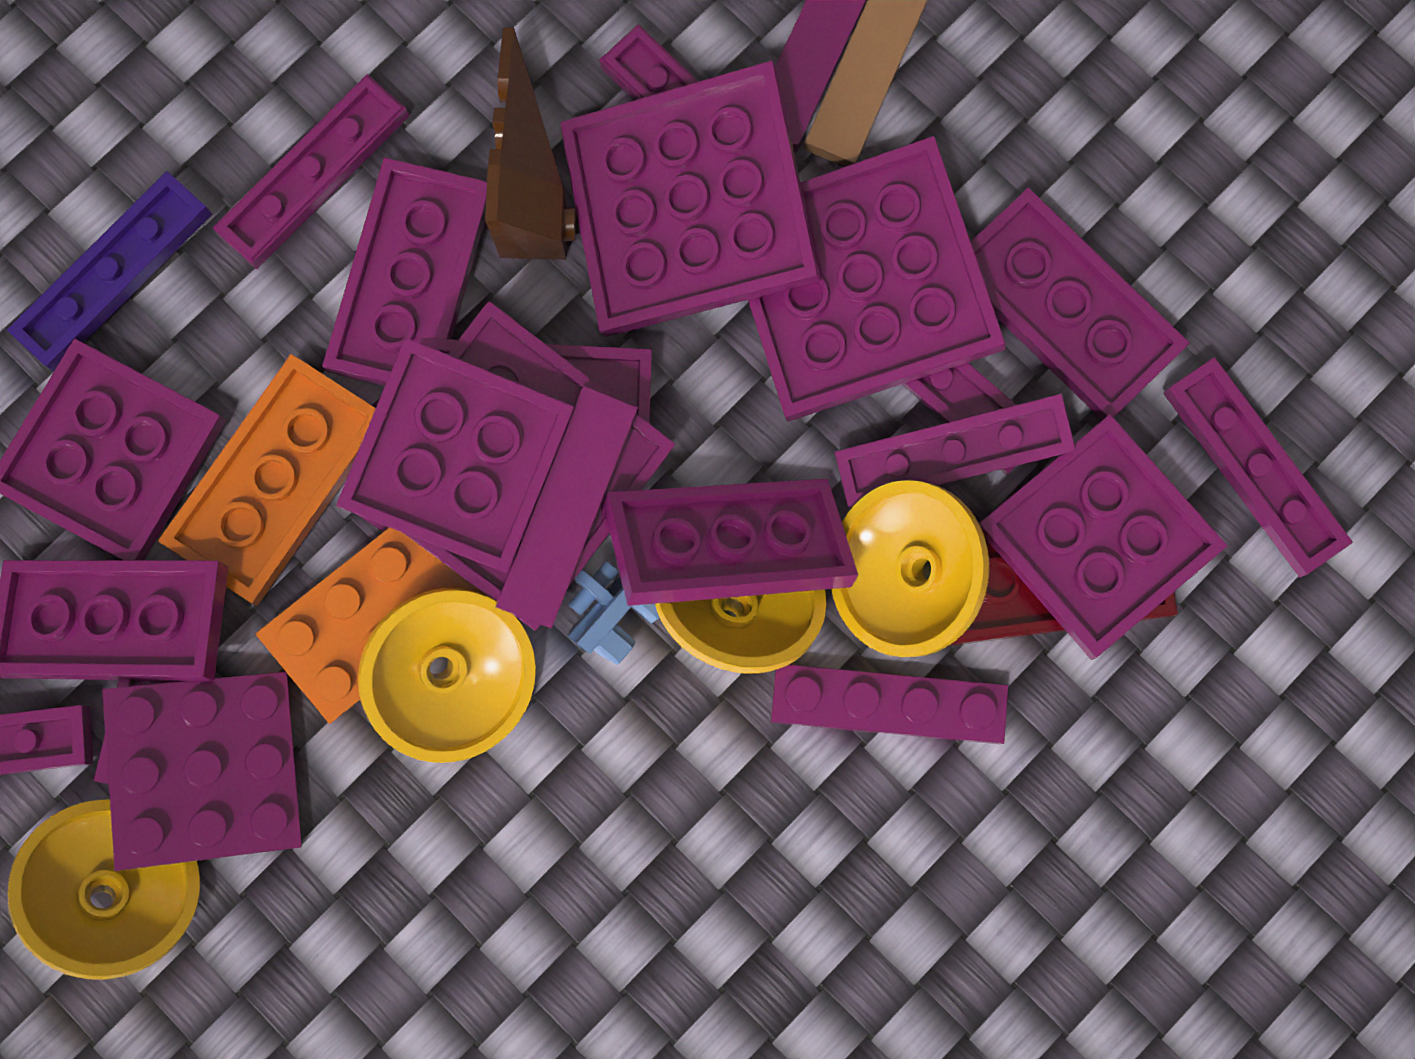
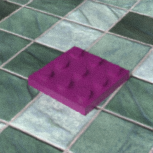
(107, 452)
(455, 456)
(1101, 537)
(200, 770)

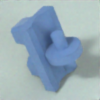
(598, 627)

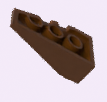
(524, 188)

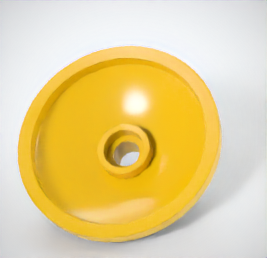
(891, 540)
(763, 636)
(469, 702)
(52, 893)

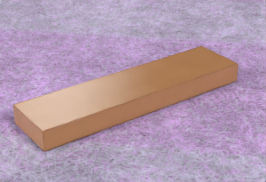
(863, 79)

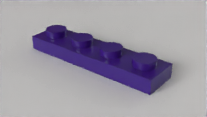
(110, 270)

